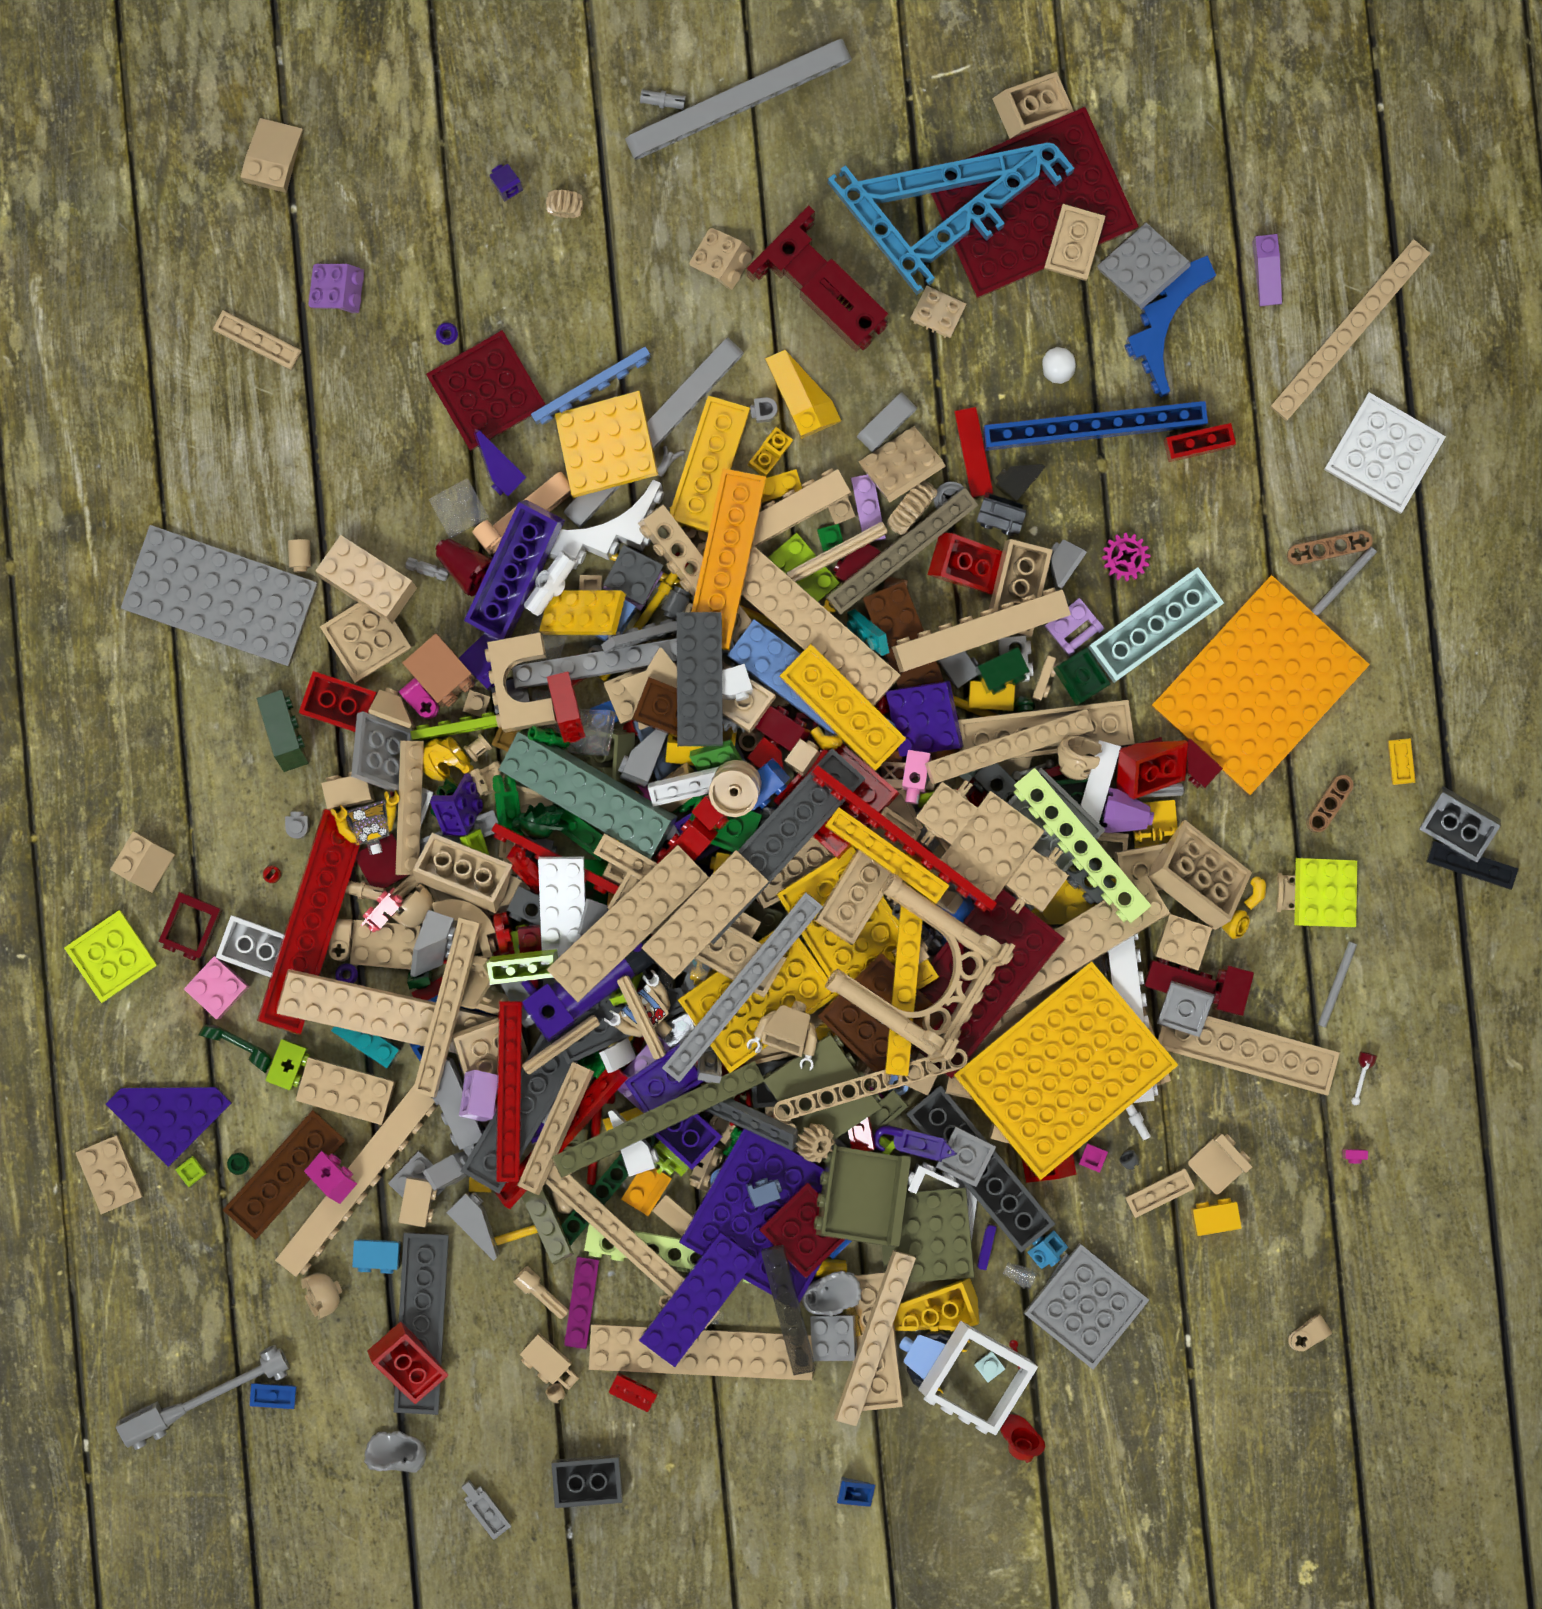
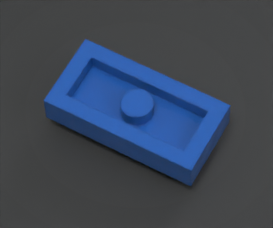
(273, 1396)

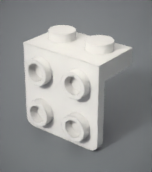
(916, 1177)

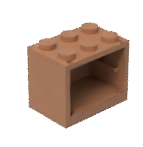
(439, 671)

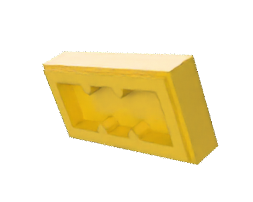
(1401, 761)

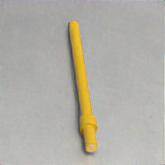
(664, 589)

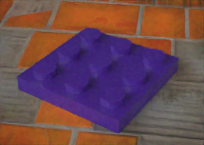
(925, 717)

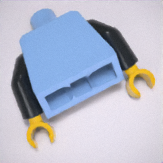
(923, 1354)

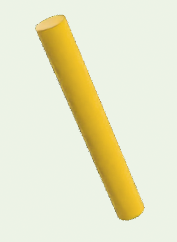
(514, 1235)

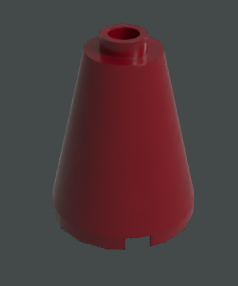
(463, 564)

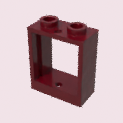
(189, 953)

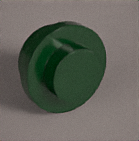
(238, 1163)

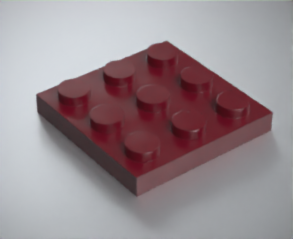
(795, 1229)

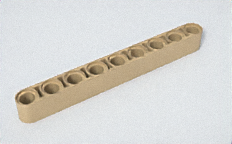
(860, 1091)

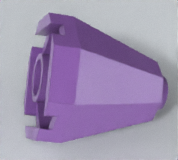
(1124, 813)

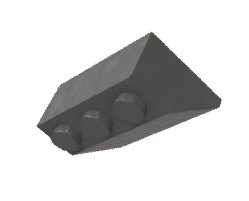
(1460, 824)

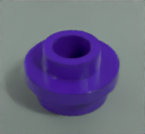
(446, 327)
(339, 973)

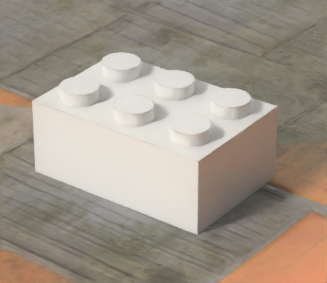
(250, 946)

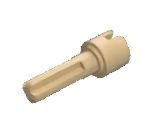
(529, 1283)

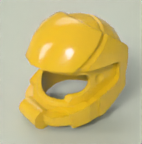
(440, 754)

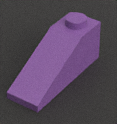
(1267, 269)

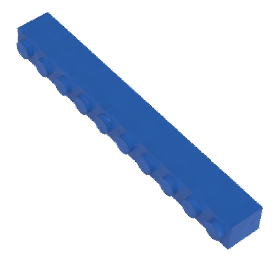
(1095, 425)

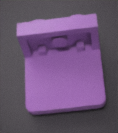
(336, 287)

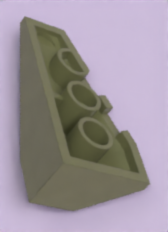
(621, 744)

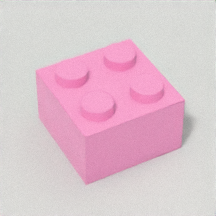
(216, 987)

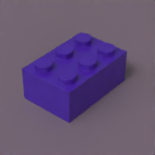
(690, 1139)

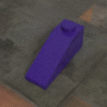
(499, 468)

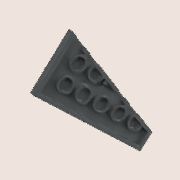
(605, 1034)

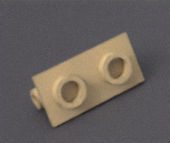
(701, 1175)

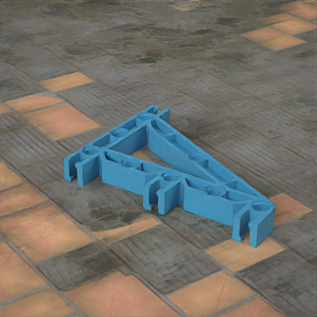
(1019, 164)

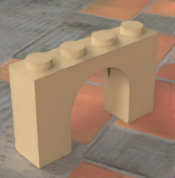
(503, 656)

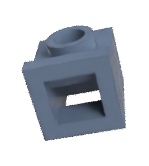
(764, 1191)

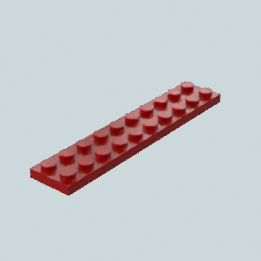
(311, 916)

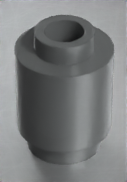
(675, 602)

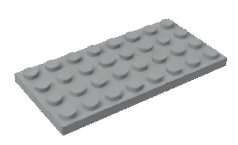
(219, 595)

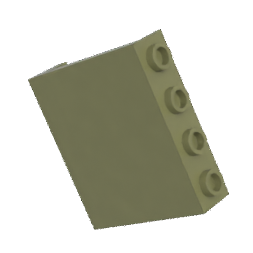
(830, 1068)
(862, 1196)

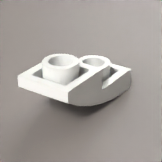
(617, 1055)

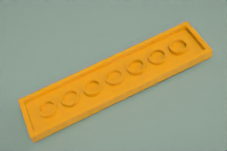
(729, 547)

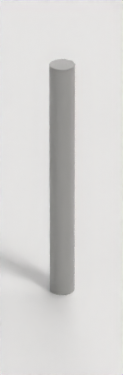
(1347, 577)
(1338, 981)

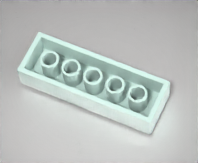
(1155, 625)

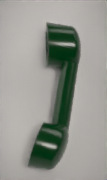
(258, 1056)

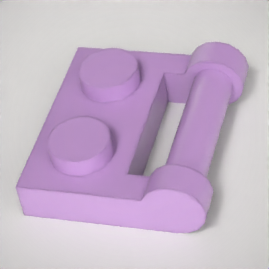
(1063, 627)

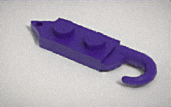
(915, 1143)

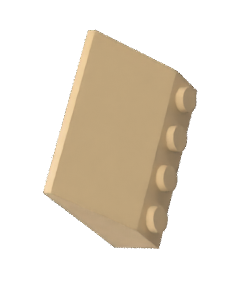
(1200, 875)

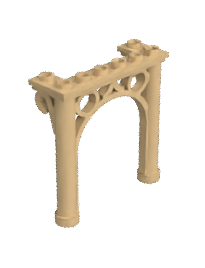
(994, 954)

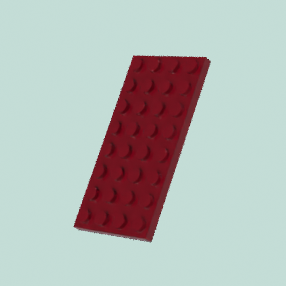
(1034, 946)

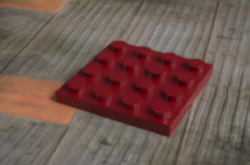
(486, 389)

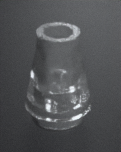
(1021, 1275)

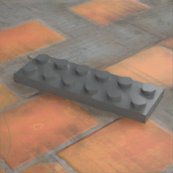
(699, 679)

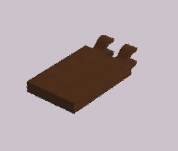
(658, 707)

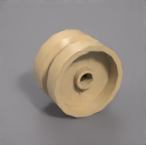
(735, 788)

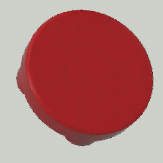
(503, 933)

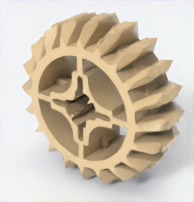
(912, 507)

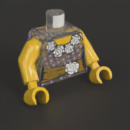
(368, 822)

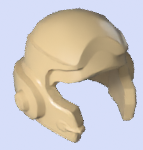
(1073, 757)

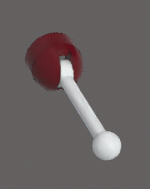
(1366, 1061)

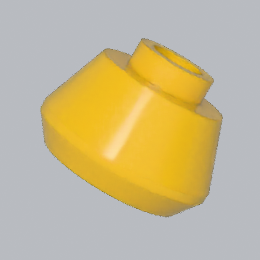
(1238, 925)

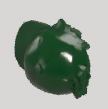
(540, 821)

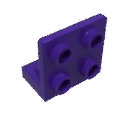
(475, 660)
(458, 812)

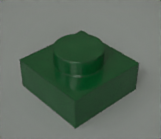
(420, 981)

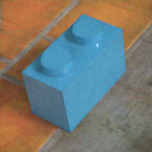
(376, 1255)

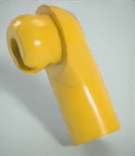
(826, 742)
(1259, 892)

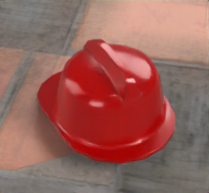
(1022, 1438)

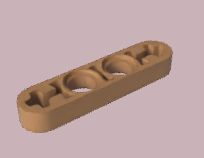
(1330, 551)

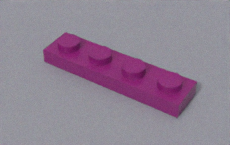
(581, 1302)

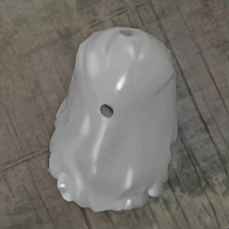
(832, 1294)
(389, 1450)

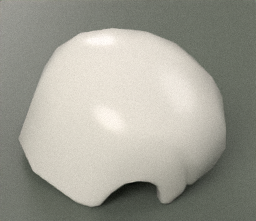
(1058, 365)

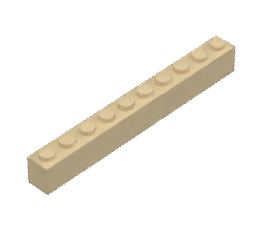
(365, 1169)

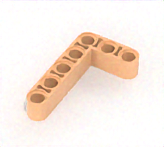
(546, 496)

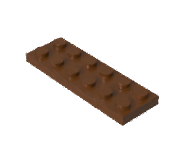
(282, 1175)

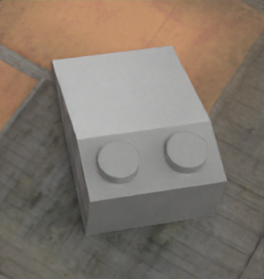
(642, 759)
(473, 1219)

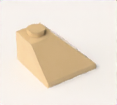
(391, 708)

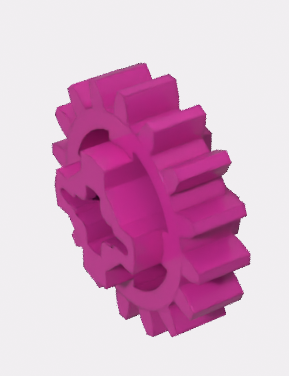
(1130, 566)

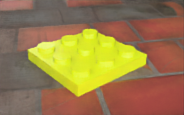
(1325, 892)
(110, 956)

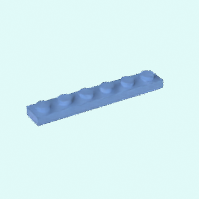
(598, 382)

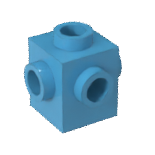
(1047, 1250)

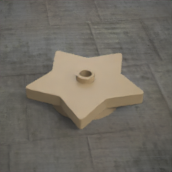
(660, 669)

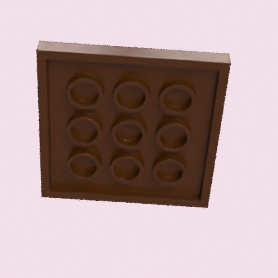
(860, 1030)

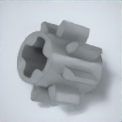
(933, 942)

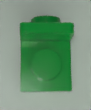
(830, 537)

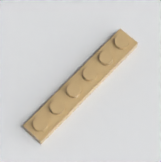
(409, 806)
(555, 1128)

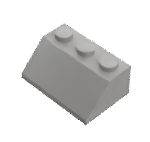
(432, 943)

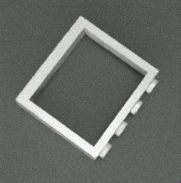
(946, 1360)

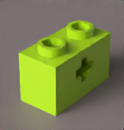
(277, 1073)

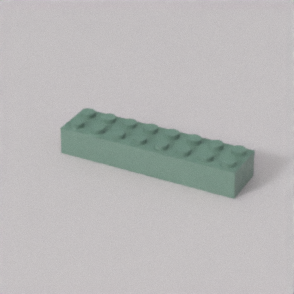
(588, 794)

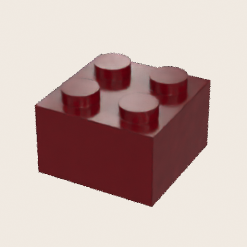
(1232, 990)

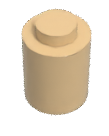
(299, 555)

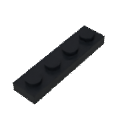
(1484, 870)

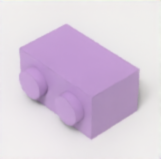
(479, 1096)

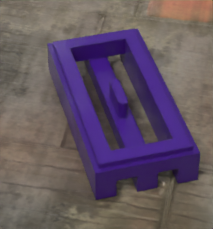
(986, 1246)

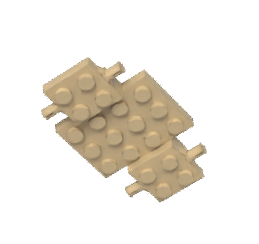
(992, 846)

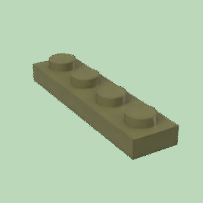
(891, 1107)
(547, 1226)

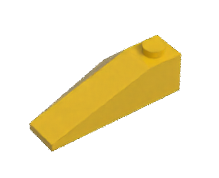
(804, 399)
(939, 1309)

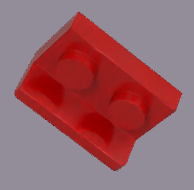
(633, 1392)

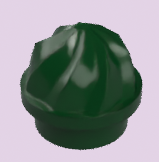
(1023, 704)

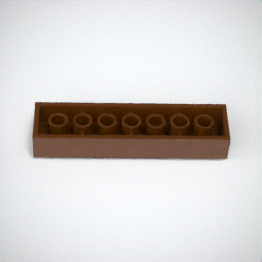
(897, 617)

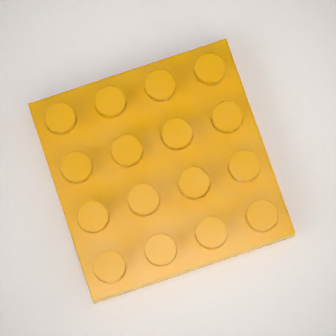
(606, 444)

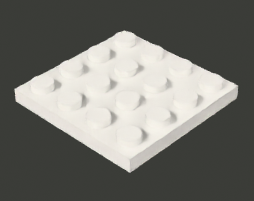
(1384, 453)

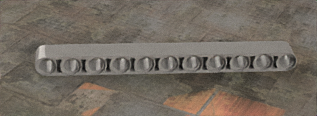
(738, 99)
(667, 418)

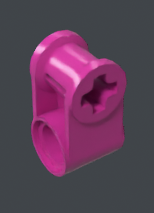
(417, 697)

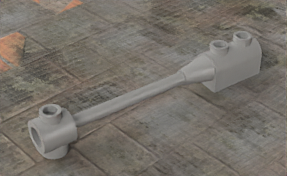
(154, 1420)

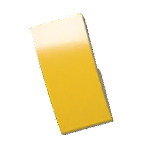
(770, 452)

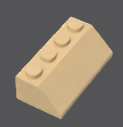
(463, 872)

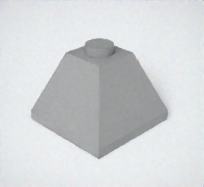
(1064, 561)

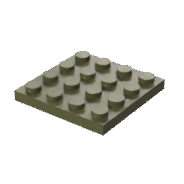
(937, 1235)

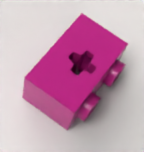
(330, 1177)

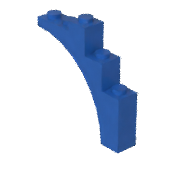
(1157, 316)

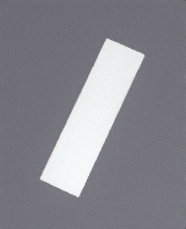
(1100, 780)

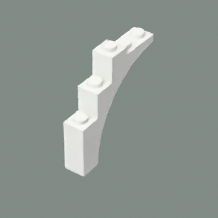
(604, 538)

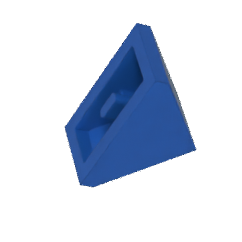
(855, 1492)

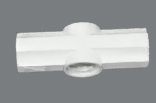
(550, 583)

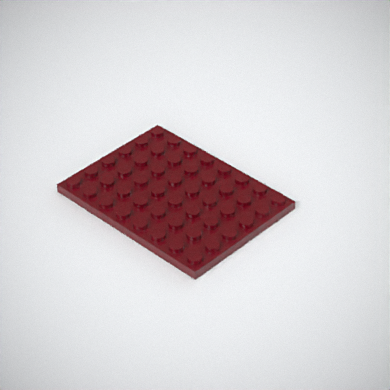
(1032, 215)

